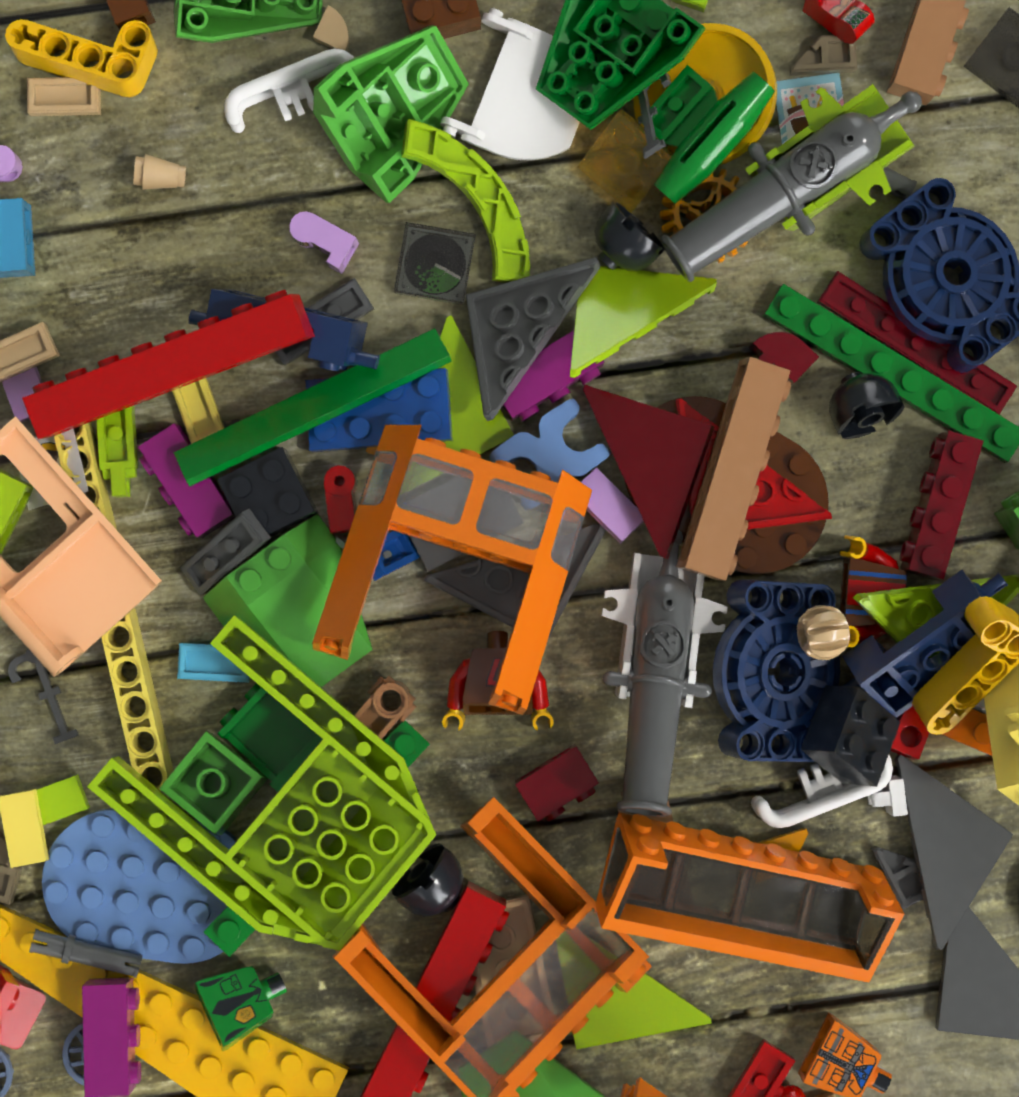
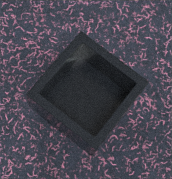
(270, 490)
(850, 735)

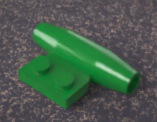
(703, 126)

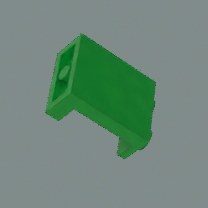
(269, 736)

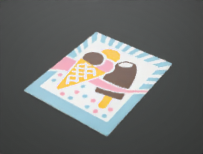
(793, 91)

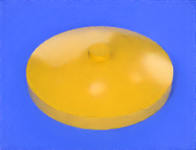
(724, 59)

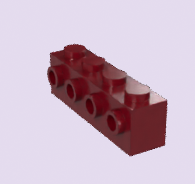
(940, 505)

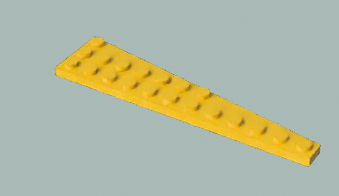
(176, 1029)

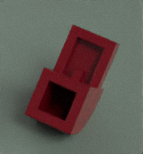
(786, 352)

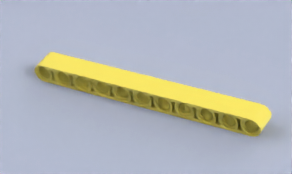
(134, 650)

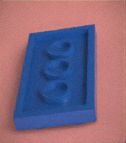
(418, 402)

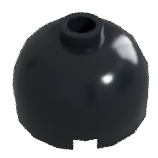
(625, 240)
(862, 403)
(431, 884)

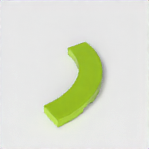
(482, 188)

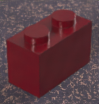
(557, 783)

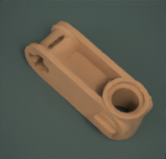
(377, 714)

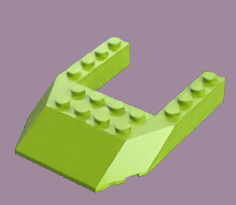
(323, 842)

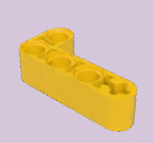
(36, 45)
(973, 668)

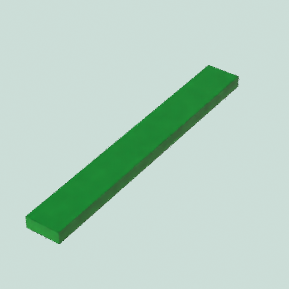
(311, 407)

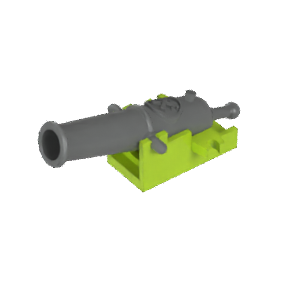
(802, 177)

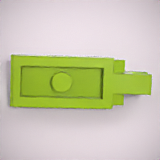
(118, 450)

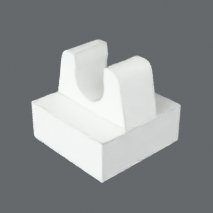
(891, 797)

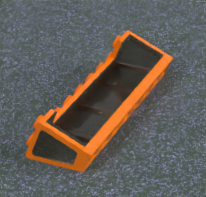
(746, 898)

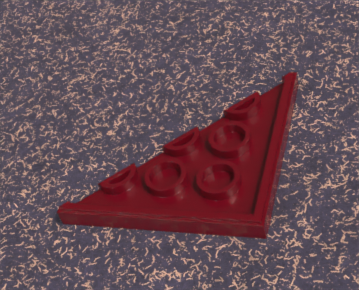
(656, 456)

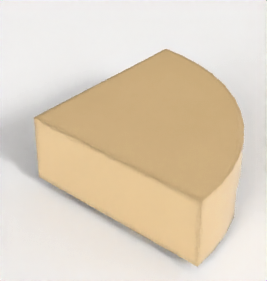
(332, 30)

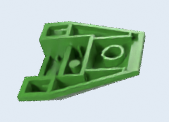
(374, 95)
(284, 596)

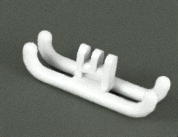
(286, 84)
(822, 795)

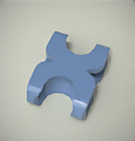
(549, 451)

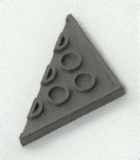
(516, 322)
(499, 588)
(950, 845)
(977, 984)

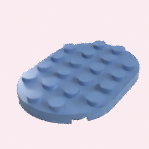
(127, 893)

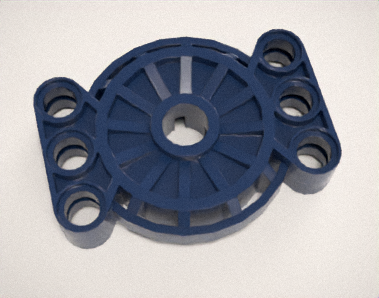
(917, 282)
(757, 641)

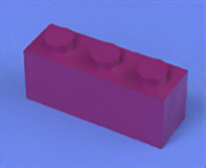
(547, 379)
(202, 504)
(110, 1037)

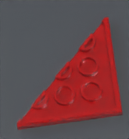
(778, 499)

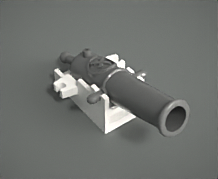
(657, 670)

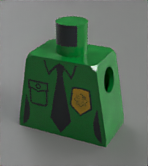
(238, 1002)

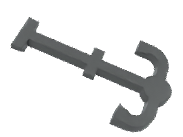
(653, 144)
(49, 693)

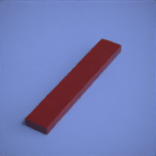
(879, 321)

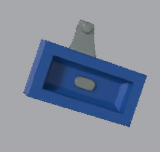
(396, 553)

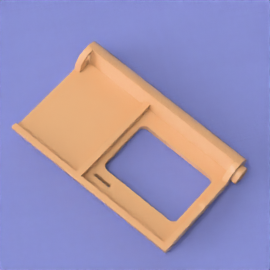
(81, 579)

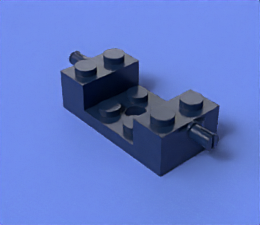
(336, 340)
(904, 669)

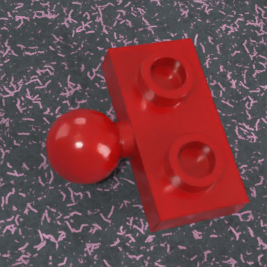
(766, 1074)

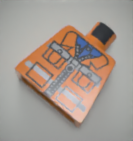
(843, 1061)

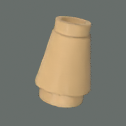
(158, 173)

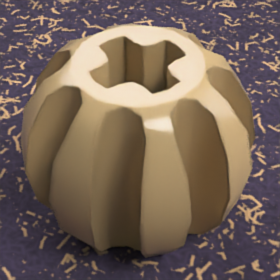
(823, 632)

